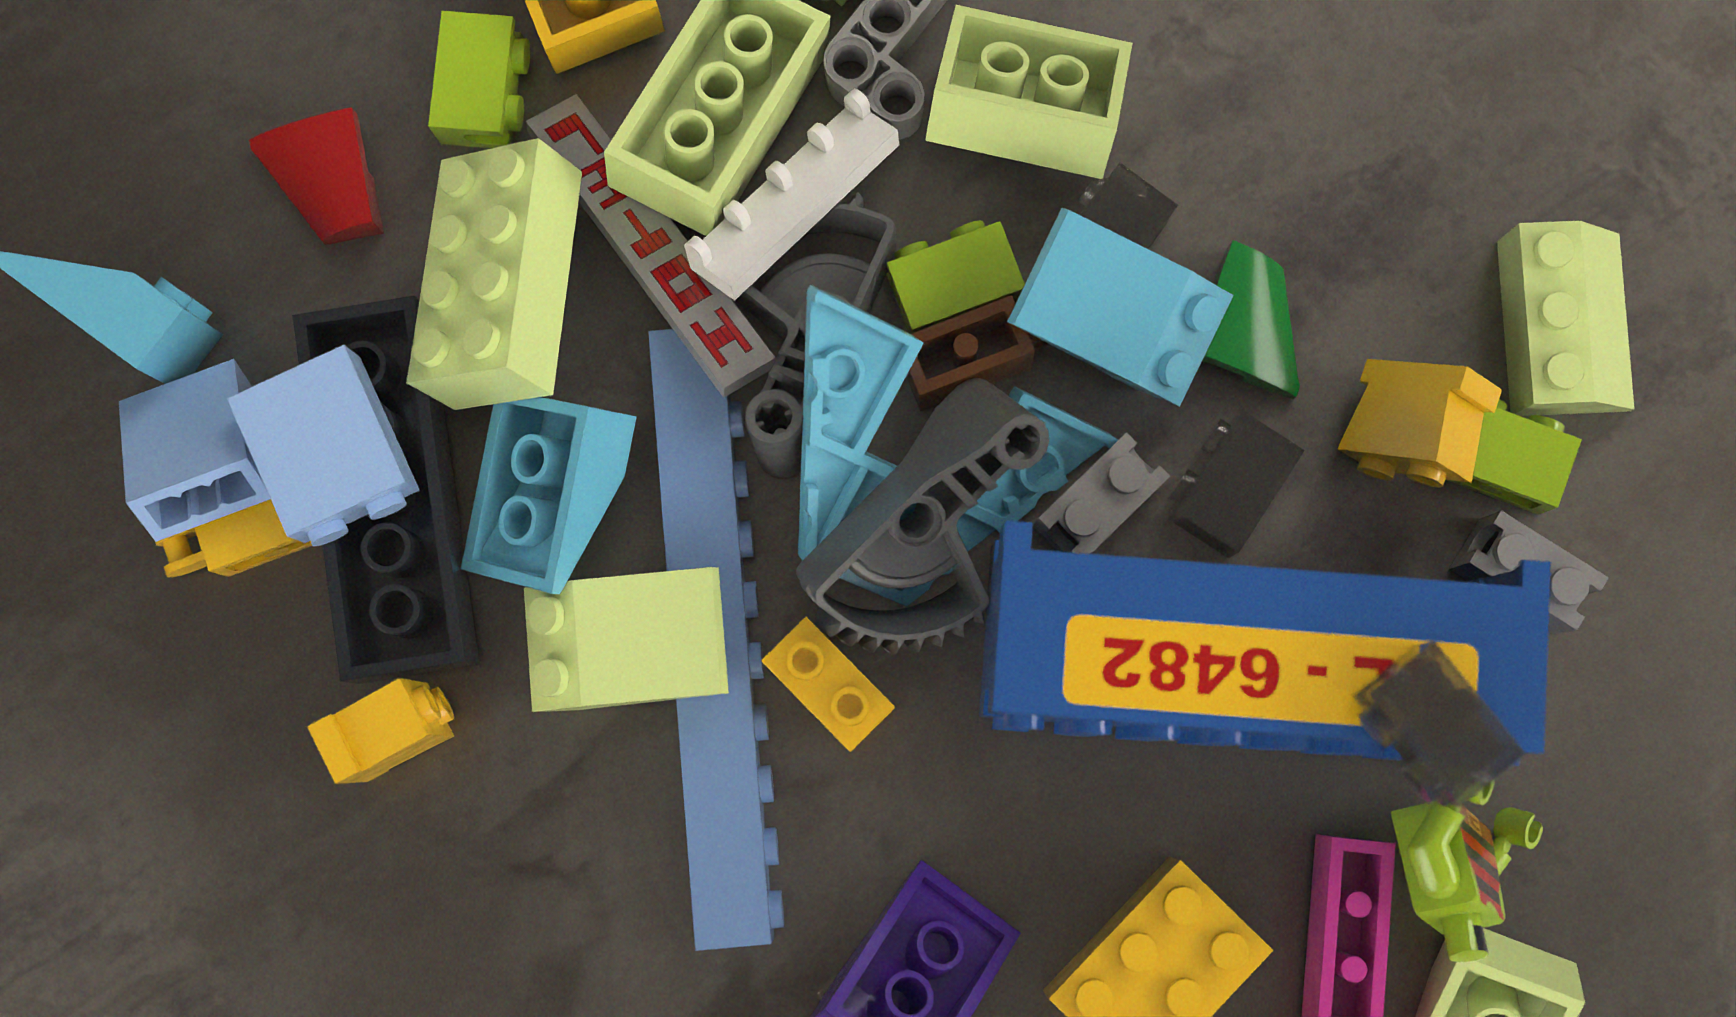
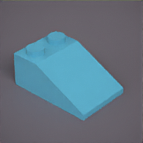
(1120, 307)
(143, 323)
(544, 489)

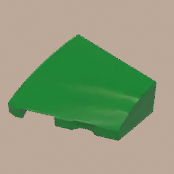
(1256, 327)

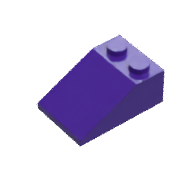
(923, 955)

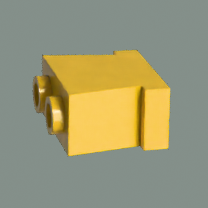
(1419, 421)
(828, 684)
(382, 730)

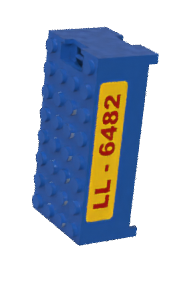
(1243, 648)

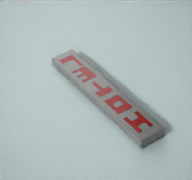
(656, 255)

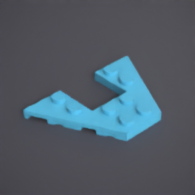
(849, 384)

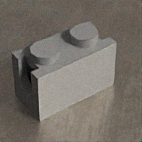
(1101, 499)
(1513, 541)

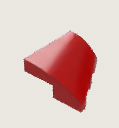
(324, 174)

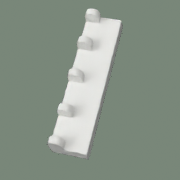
(792, 197)

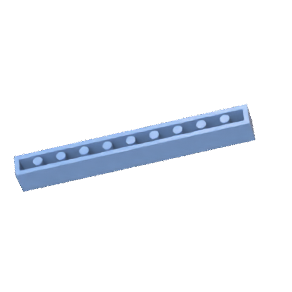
(722, 731)

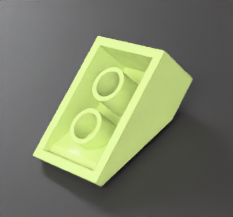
(626, 640)
(1506, 983)

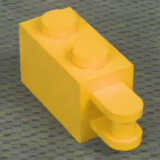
(231, 543)

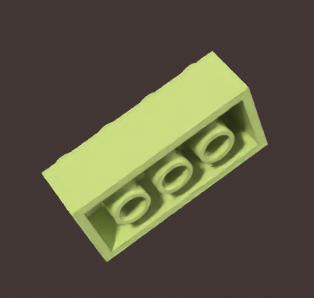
(716, 106)
(496, 276)

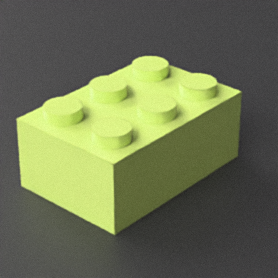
(1029, 92)

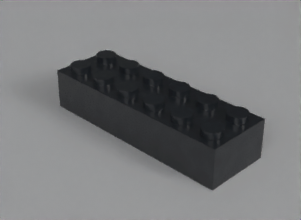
(396, 578)

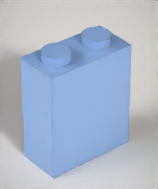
(324, 446)
(187, 452)

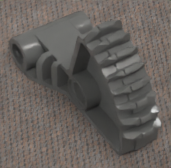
(776, 413)
(948, 468)

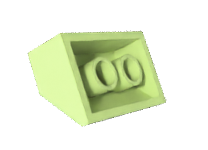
(1564, 319)

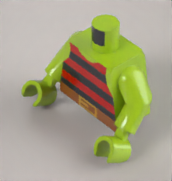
(1457, 867)

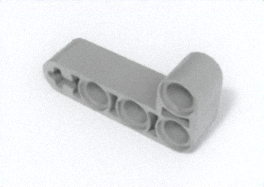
(880, 57)

